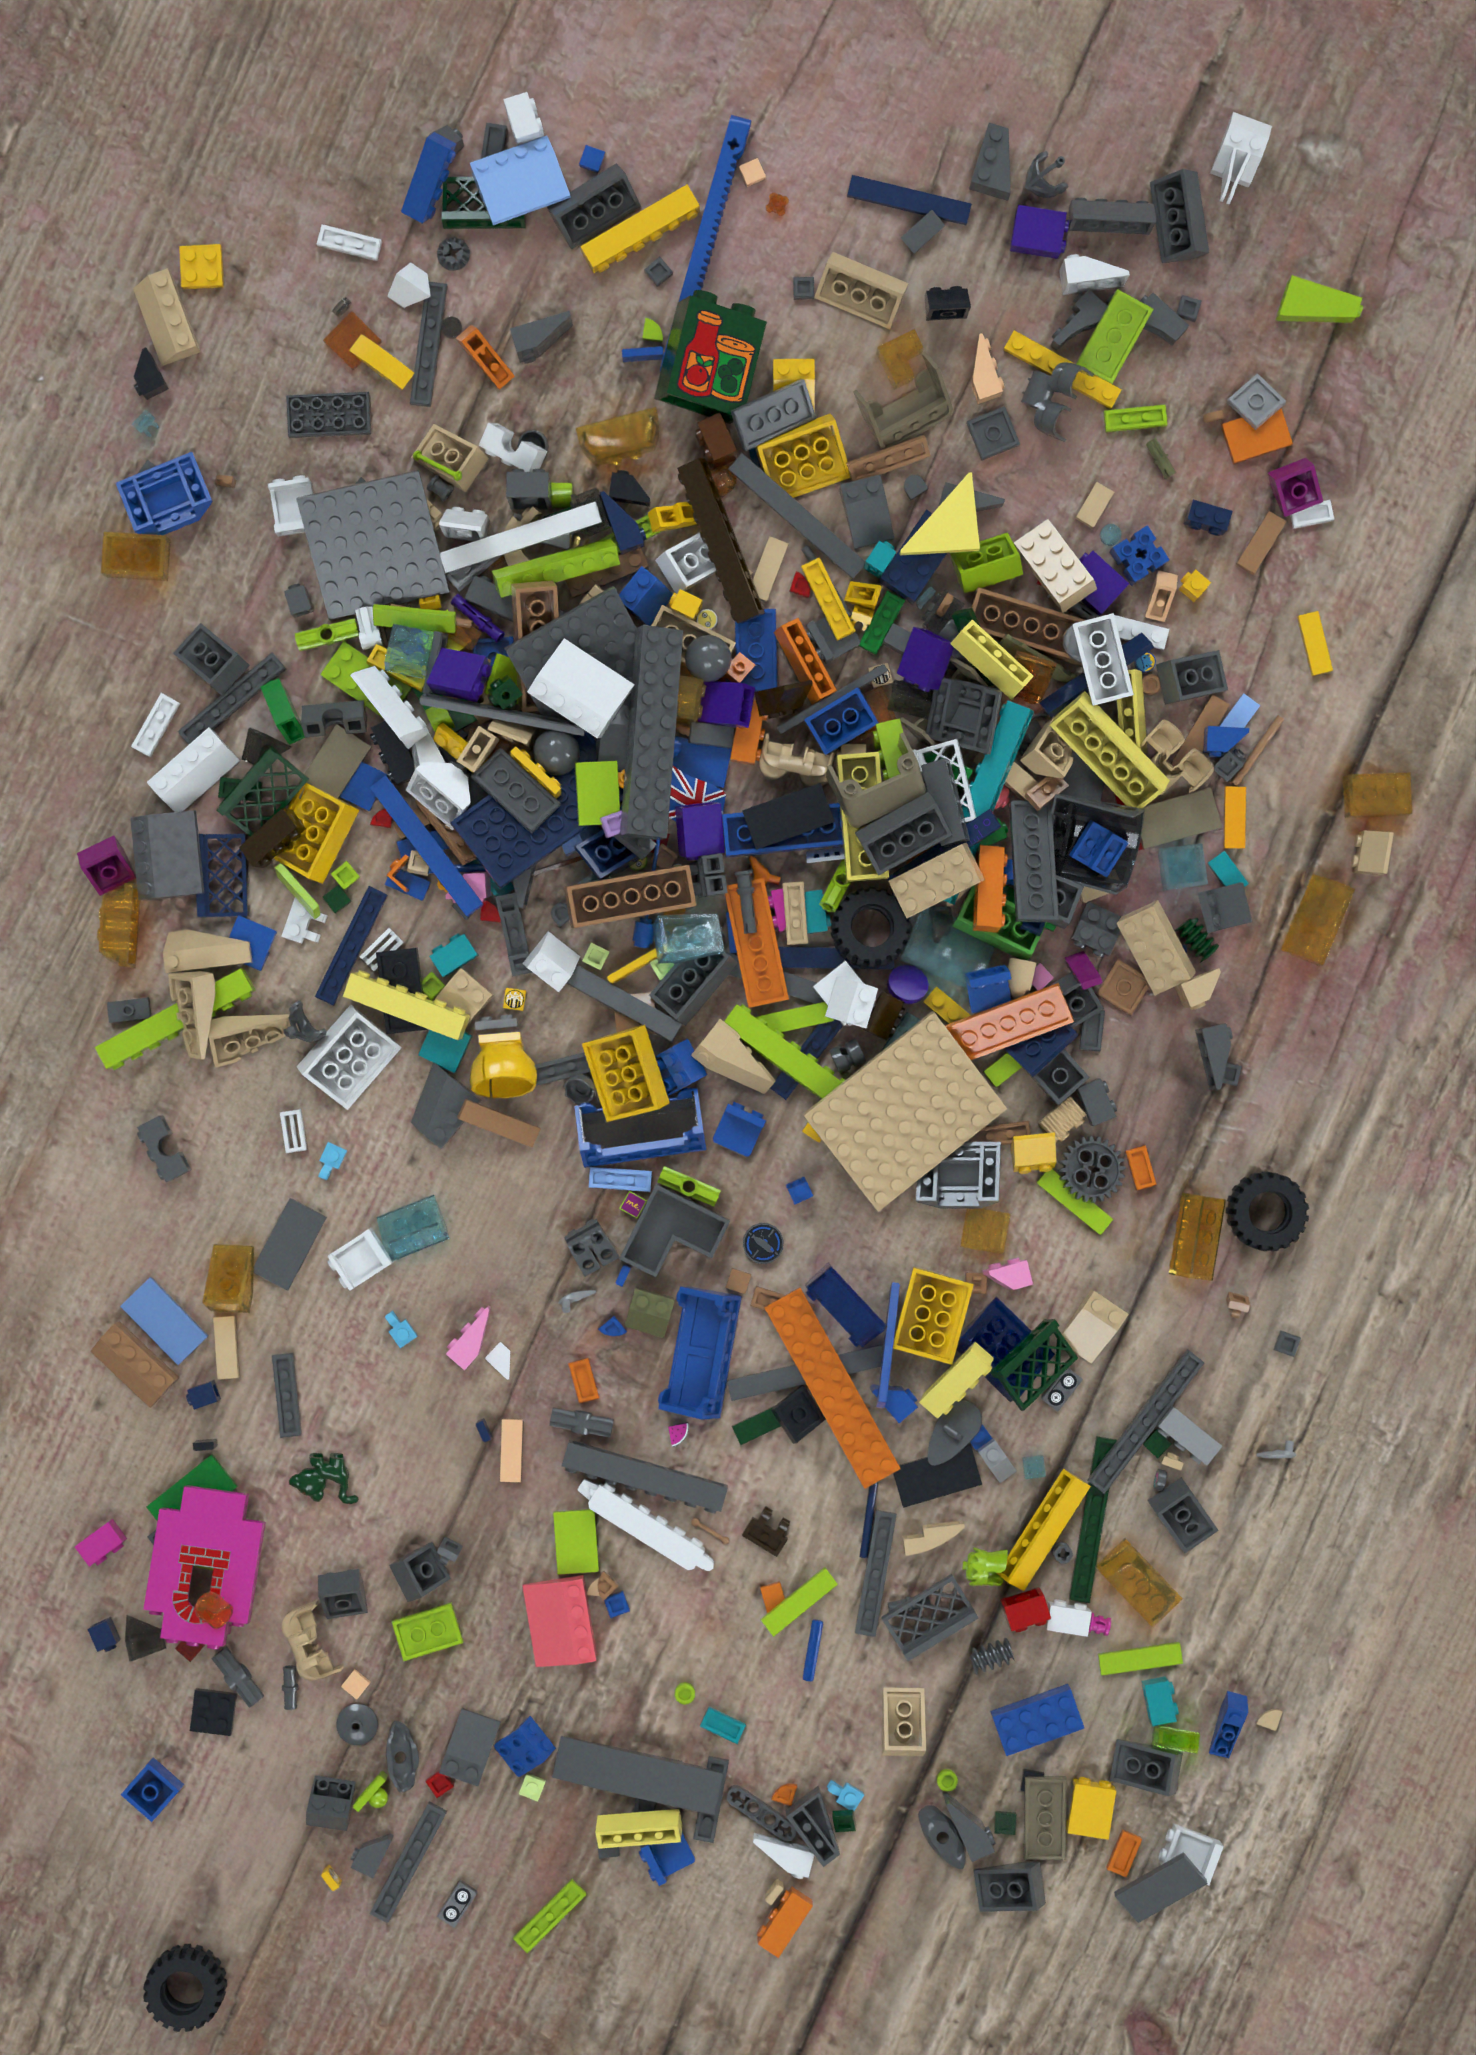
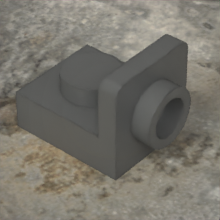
(1230, 763)

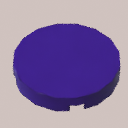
(907, 984)

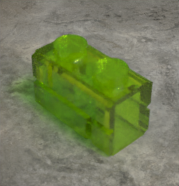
(1175, 1739)

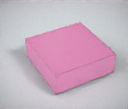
(1041, 977)

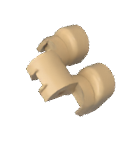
(778, 759)
(1194, 765)
(300, 1630)

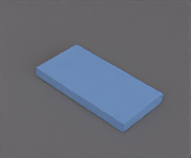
(164, 1321)

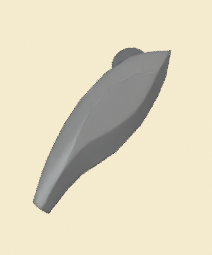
(574, 1297)
(1287, 1453)

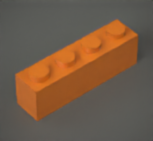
(805, 660)
(989, 893)

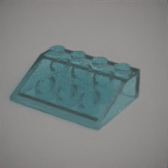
(950, 957)

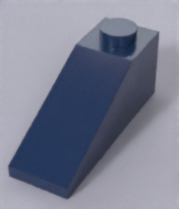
(625, 529)

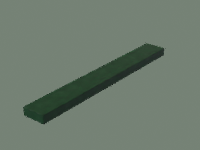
(1090, 1530)

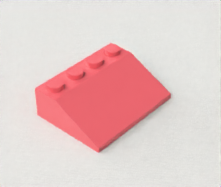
(560, 1622)

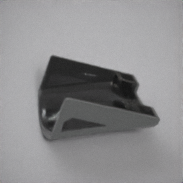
(1069, 821)

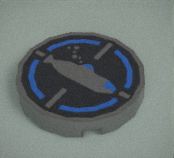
(763, 1243)

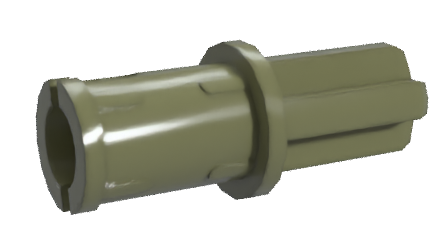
(1160, 458)

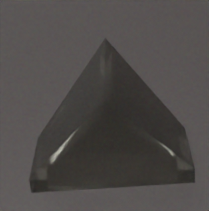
(258, 743)
(142, 1639)

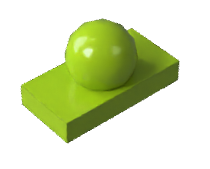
(373, 1794)

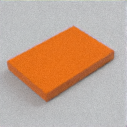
(1248, 443)

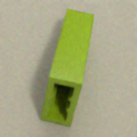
(1317, 303)

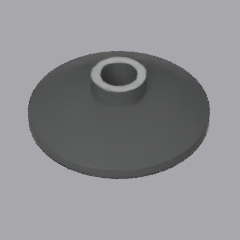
(358, 1714)

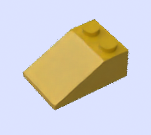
(790, 370)

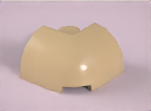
(1021, 977)

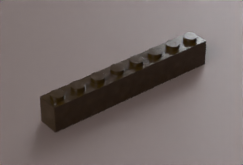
(720, 540)

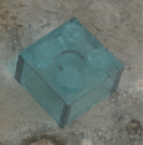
(408, 651)
(1182, 867)

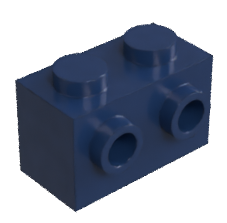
(1207, 517)

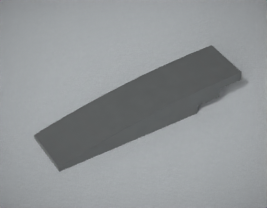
(638, 1775)

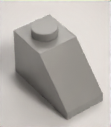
(996, 1460)

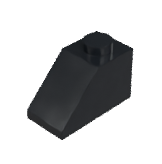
(148, 376)
(626, 489)

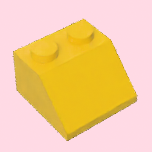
(1033, 1153)

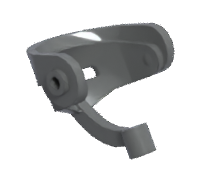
(1035, 178)
(307, 1031)

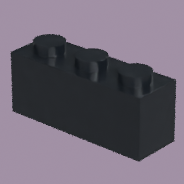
(393, 753)

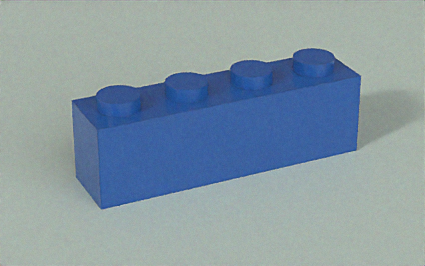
(428, 178)

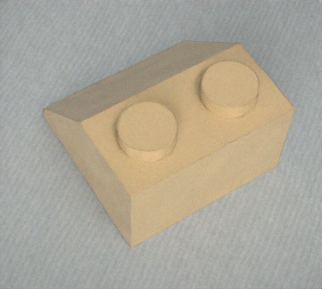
(1372, 852)
(1198, 989)

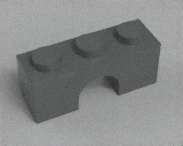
(320, 716)
(153, 1134)

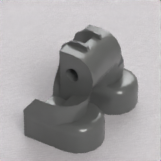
(1040, 392)

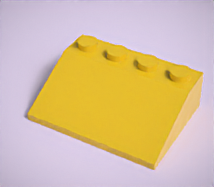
(805, 457)
(326, 826)
(626, 1073)
(932, 1315)

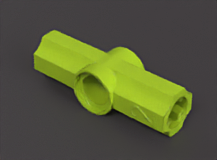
(340, 631)
(835, 891)
(702, 1191)

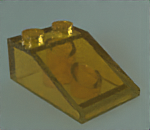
(230, 1279)

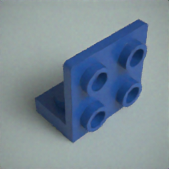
(988, 988)

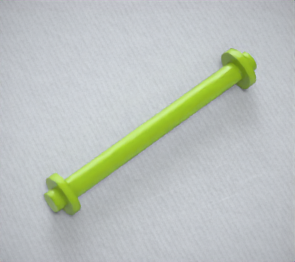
(418, 455)

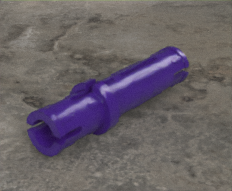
(484, 624)

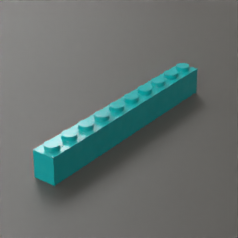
(997, 765)

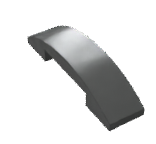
(513, 932)

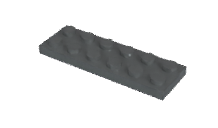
(1033, 862)

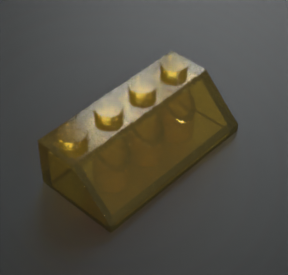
(1317, 919)
(1197, 1236)

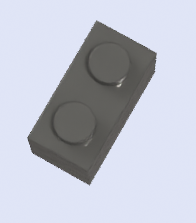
(1096, 1101)

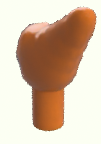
(762, 872)

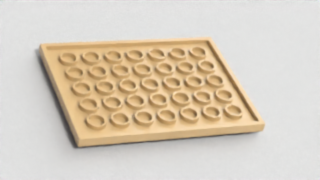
(905, 1111)

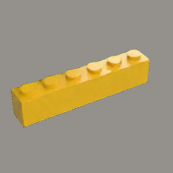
(640, 229)
(1044, 1529)

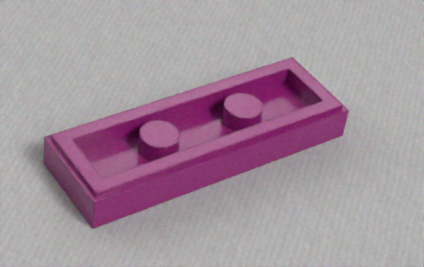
(1083, 970)

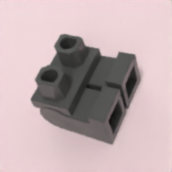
(707, 876)
(587, 1238)

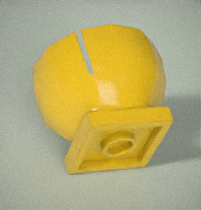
(506, 1064)

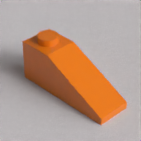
(485, 356)

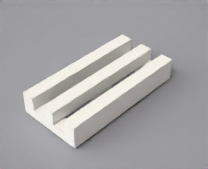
(394, 937)
(293, 1129)

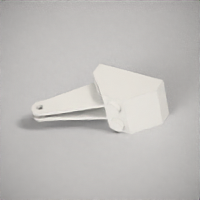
(1240, 152)
(438, 784)

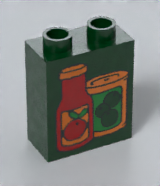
(710, 356)

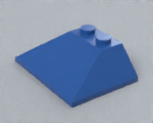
(165, 496)

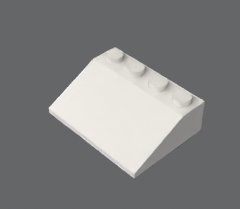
(581, 688)
(348, 1057)

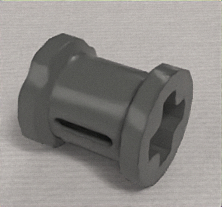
(440, 488)
(1067, 1555)

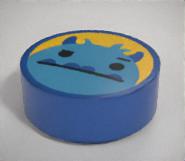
(1145, 662)

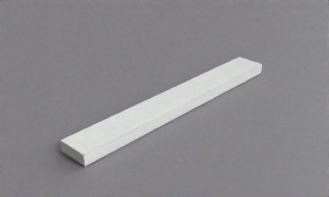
(520, 537)

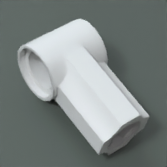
(369, 634)

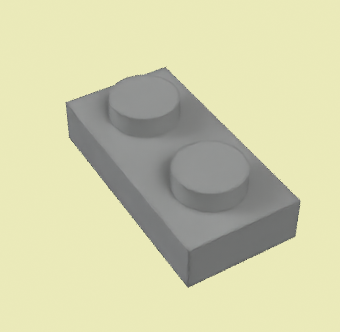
(487, 1023)

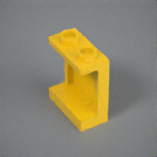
(1091, 1808)

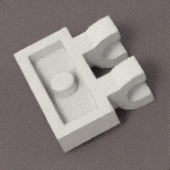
(298, 923)

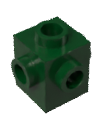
(511, 691)

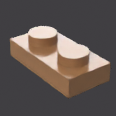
(1045, 791)

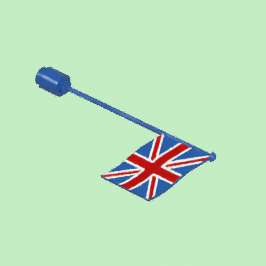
(684, 791)

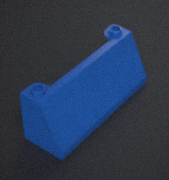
(701, 1353)

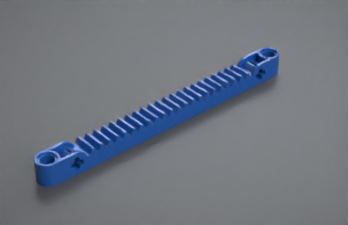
(737, 135)

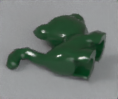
(313, 1480)

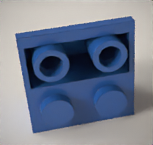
(679, 1067)

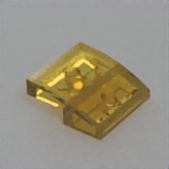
(985, 1230)

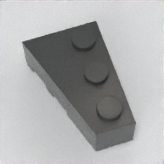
(993, 164)
(814, 1826)

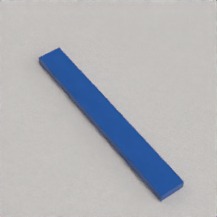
(426, 846)

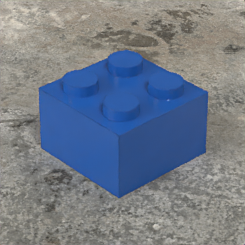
(152, 1789)

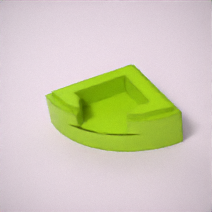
(652, 331)

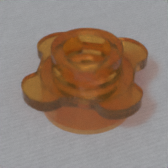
(777, 198)

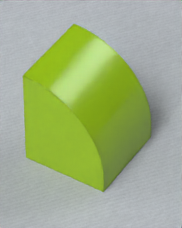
(561, 495)
(438, 716)

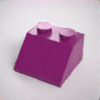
(1295, 486)
(106, 865)

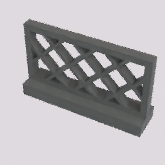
(941, 1629)

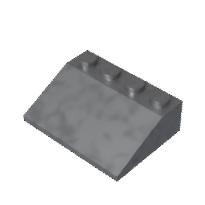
(167, 855)

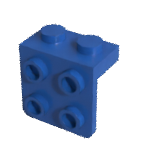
(739, 1129)
(525, 1747)
(666, 1858)

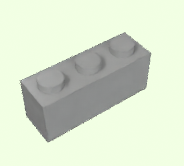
(1188, 1436)

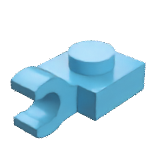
(332, 1157)
(402, 1331)
(847, 1795)

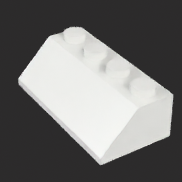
(1103, 659)
(390, 706)
(193, 771)

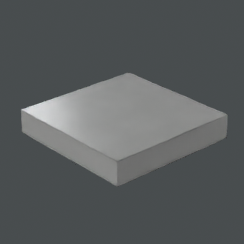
(1256, 401)

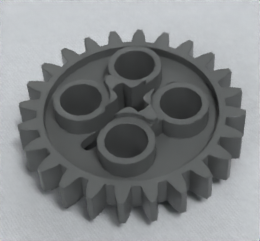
(1110, 1173)

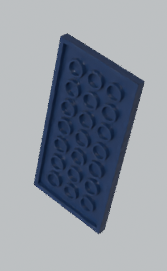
(508, 847)

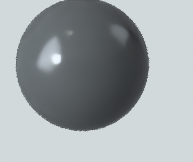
(708, 658)
(556, 752)

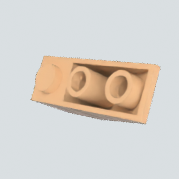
(984, 378)

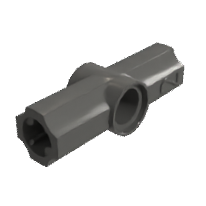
(581, 1422)
(237, 1677)

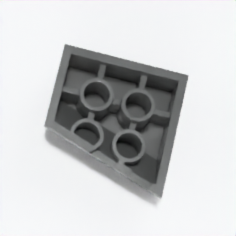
(440, 1106)

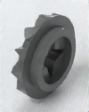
(448, 261)

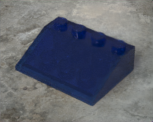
(998, 1333)

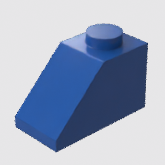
(1221, 739)

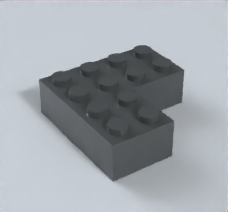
(667, 1219)

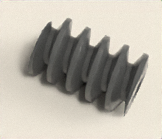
(991, 1655)

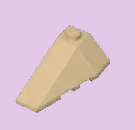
(1048, 753)
(197, 951)
(195, 1000)
(237, 1035)
(727, 1055)

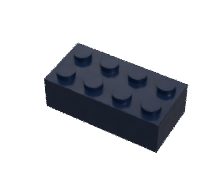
(910, 573)

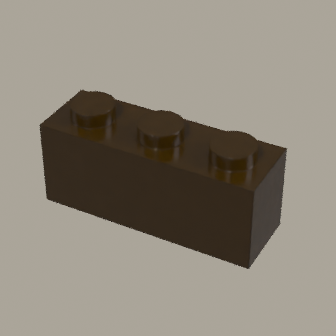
(272, 838)

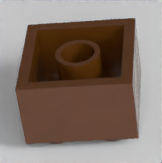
(716, 440)

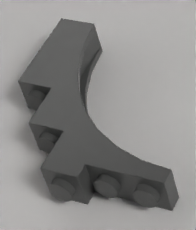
(1090, 309)

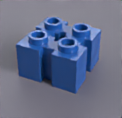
(1137, 568)

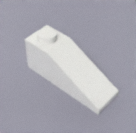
(790, 1856)

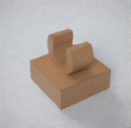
(979, 1281)
(1237, 1304)

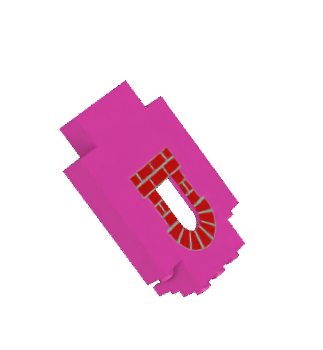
(205, 1533)

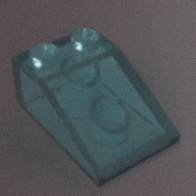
(687, 937)

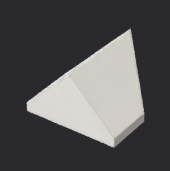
(409, 286)

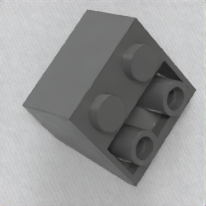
(330, 1803)

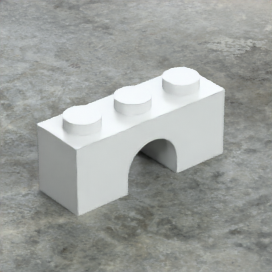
(497, 442)

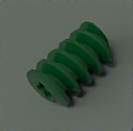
(1197, 938)

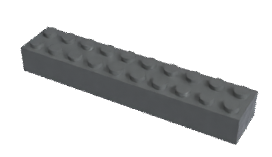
(651, 732)

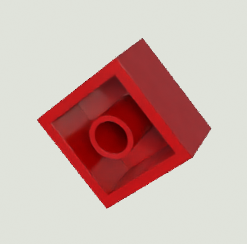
(1025, 1609)

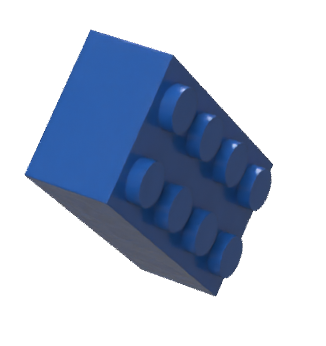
(1037, 1719)

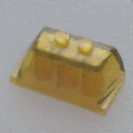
(620, 437)
(119, 925)
(1138, 1582)

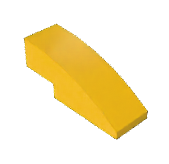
(381, 362)
(671, 517)

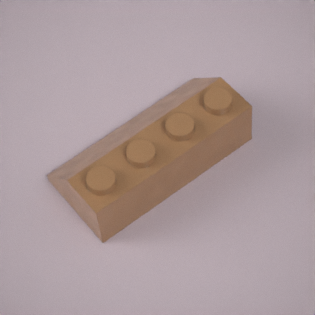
(134, 1364)

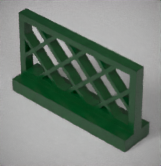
(470, 219)
(250, 779)
(1027, 1348)

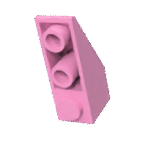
(470, 1343)

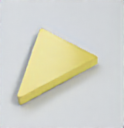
(950, 527)

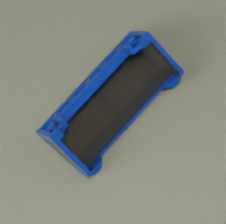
(652, 1134)

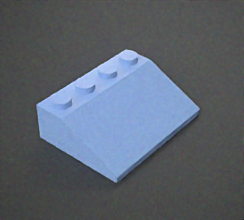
(519, 180)

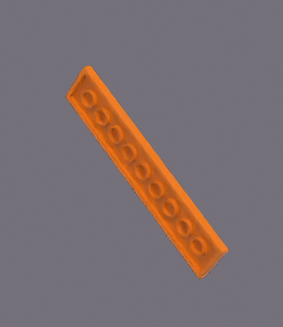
(832, 1387)

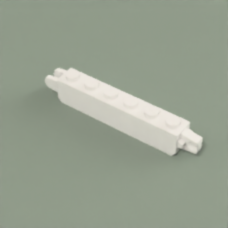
(644, 1526)

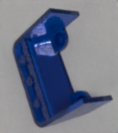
(845, 1306)

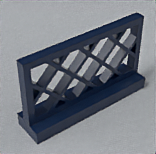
(203, 902)

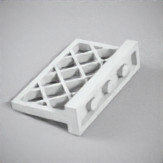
(921, 760)

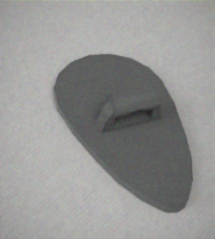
(954, 1432)

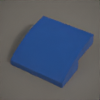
(1098, 848)
(259, 938)

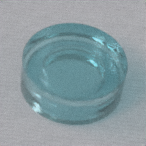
(1110, 534)

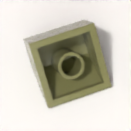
(649, 1312)

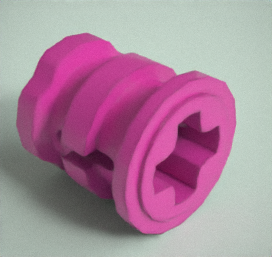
(1100, 1625)

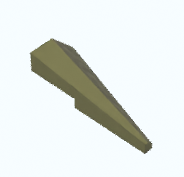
(1012, 645)

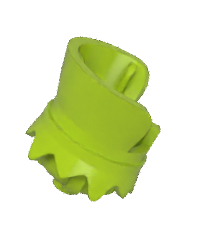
(983, 1567)

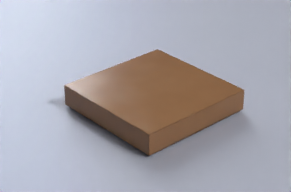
(1123, 987)

